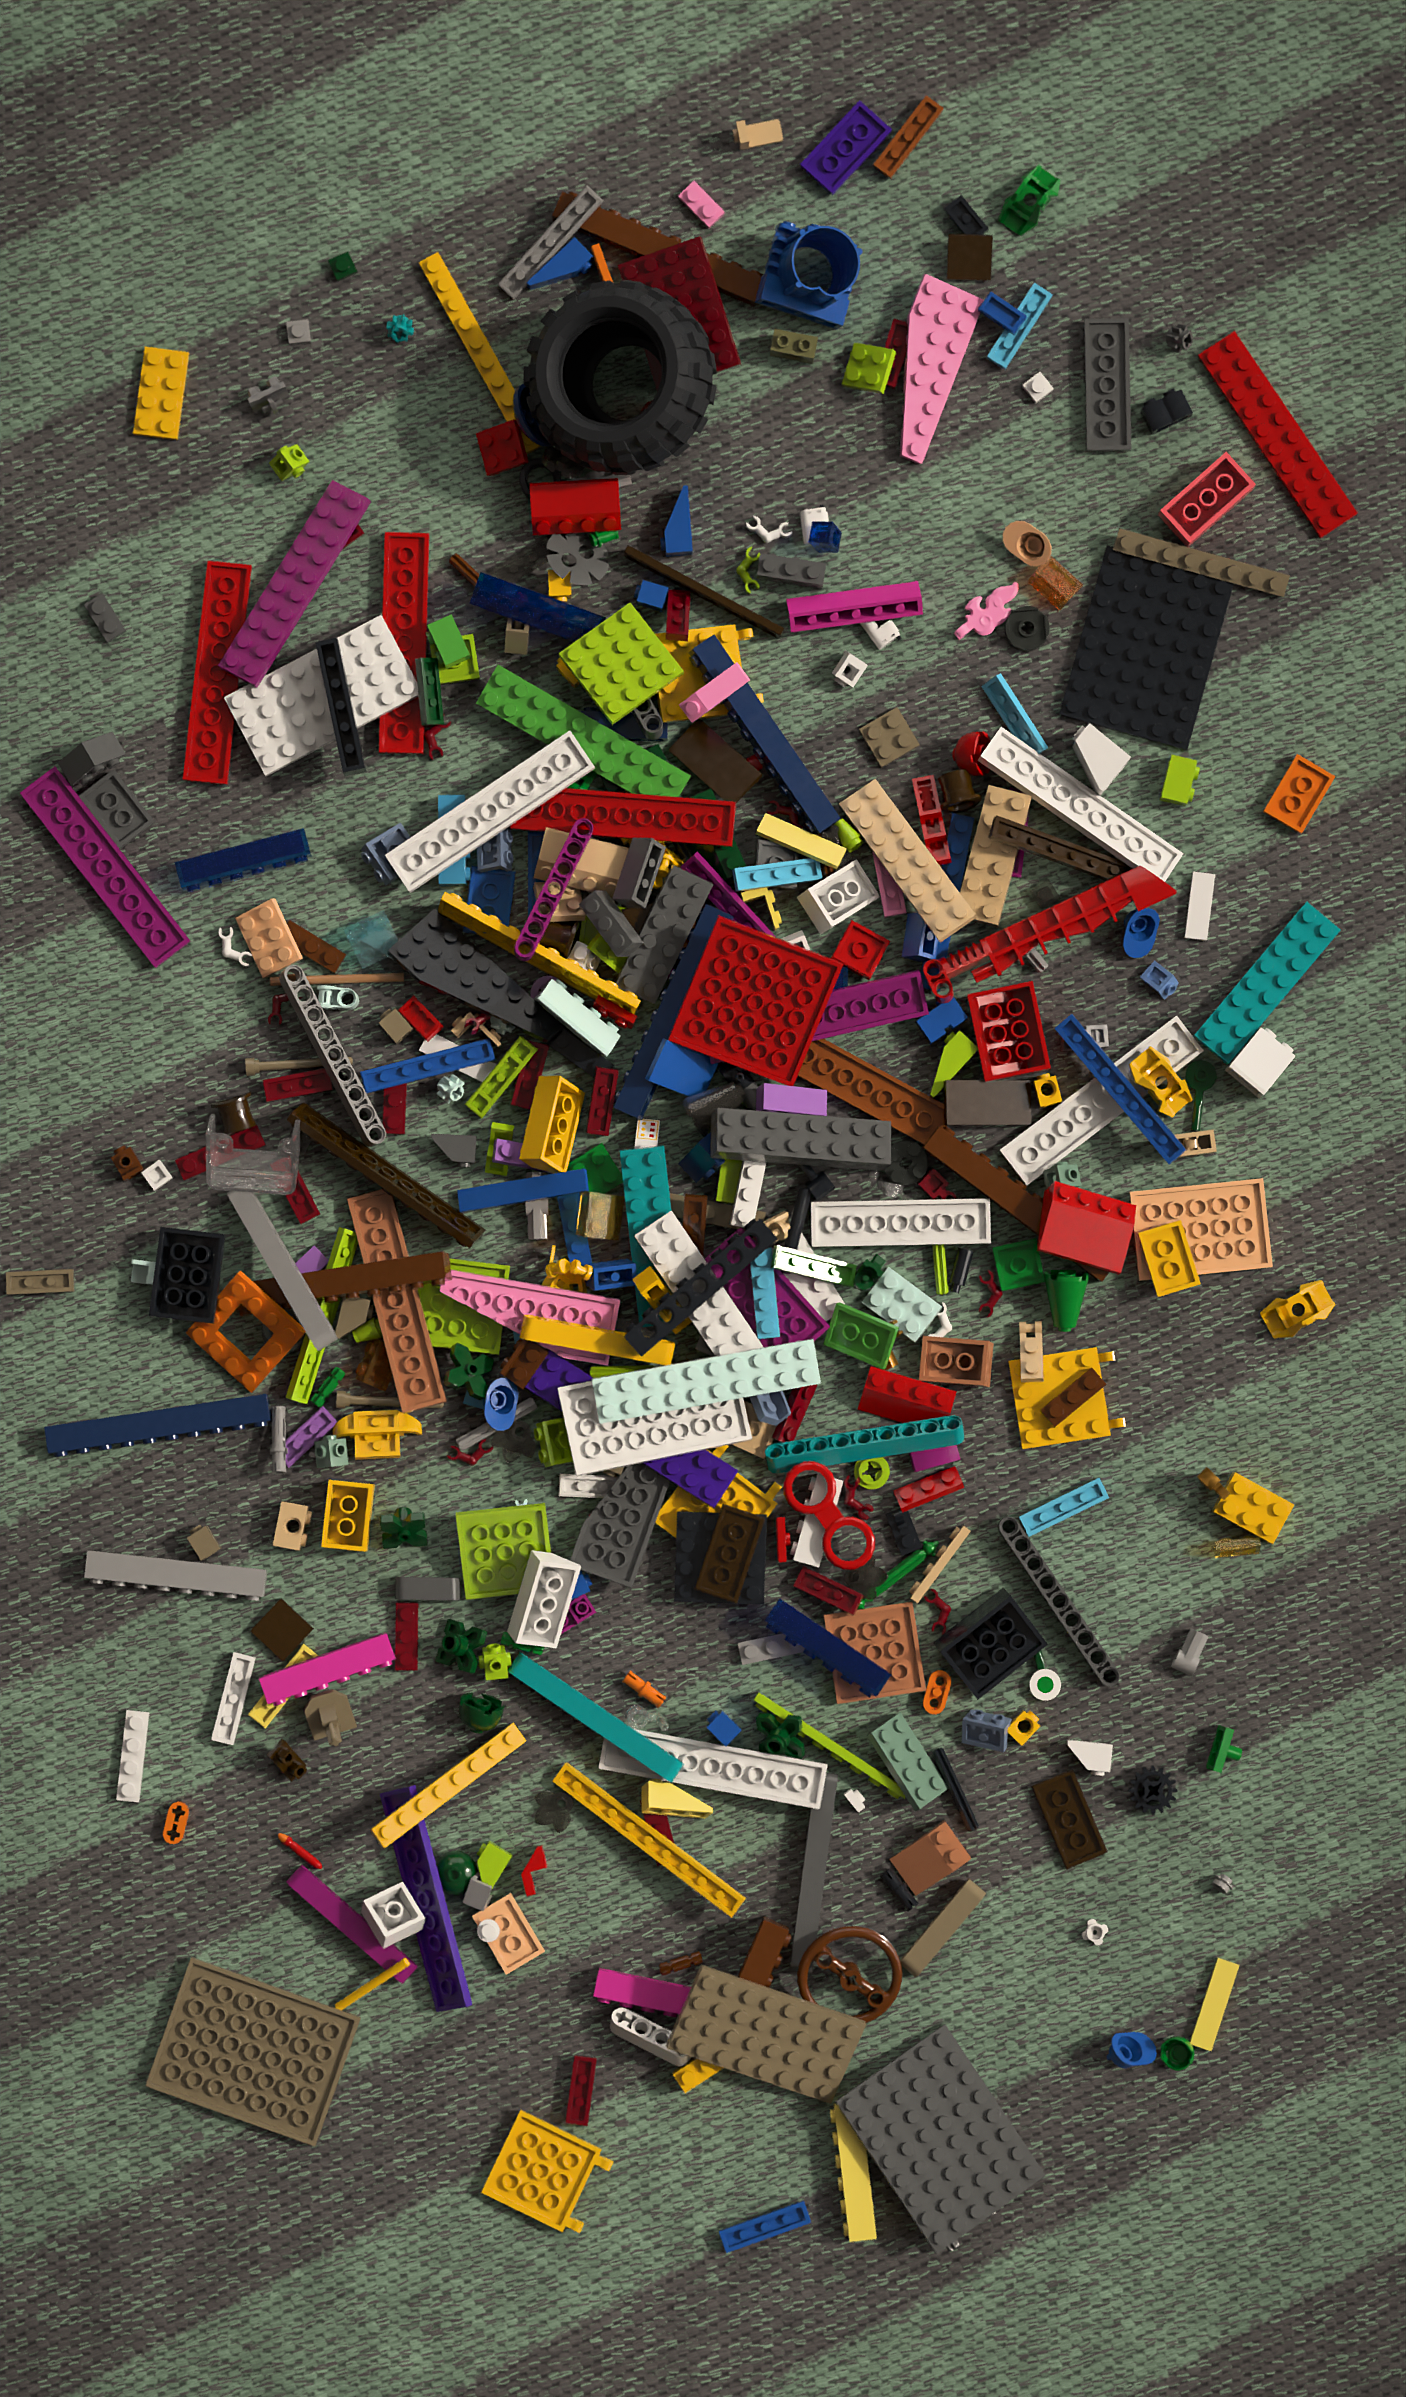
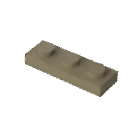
(40, 1281)

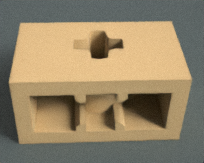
(1197, 1143)

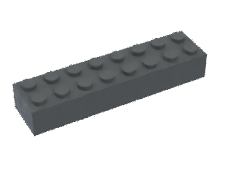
(800, 1139)

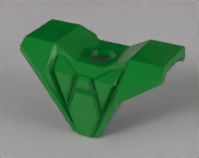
(1016, 213)

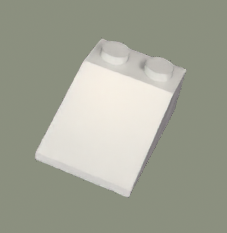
(838, 896)

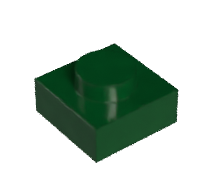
(342, 266)

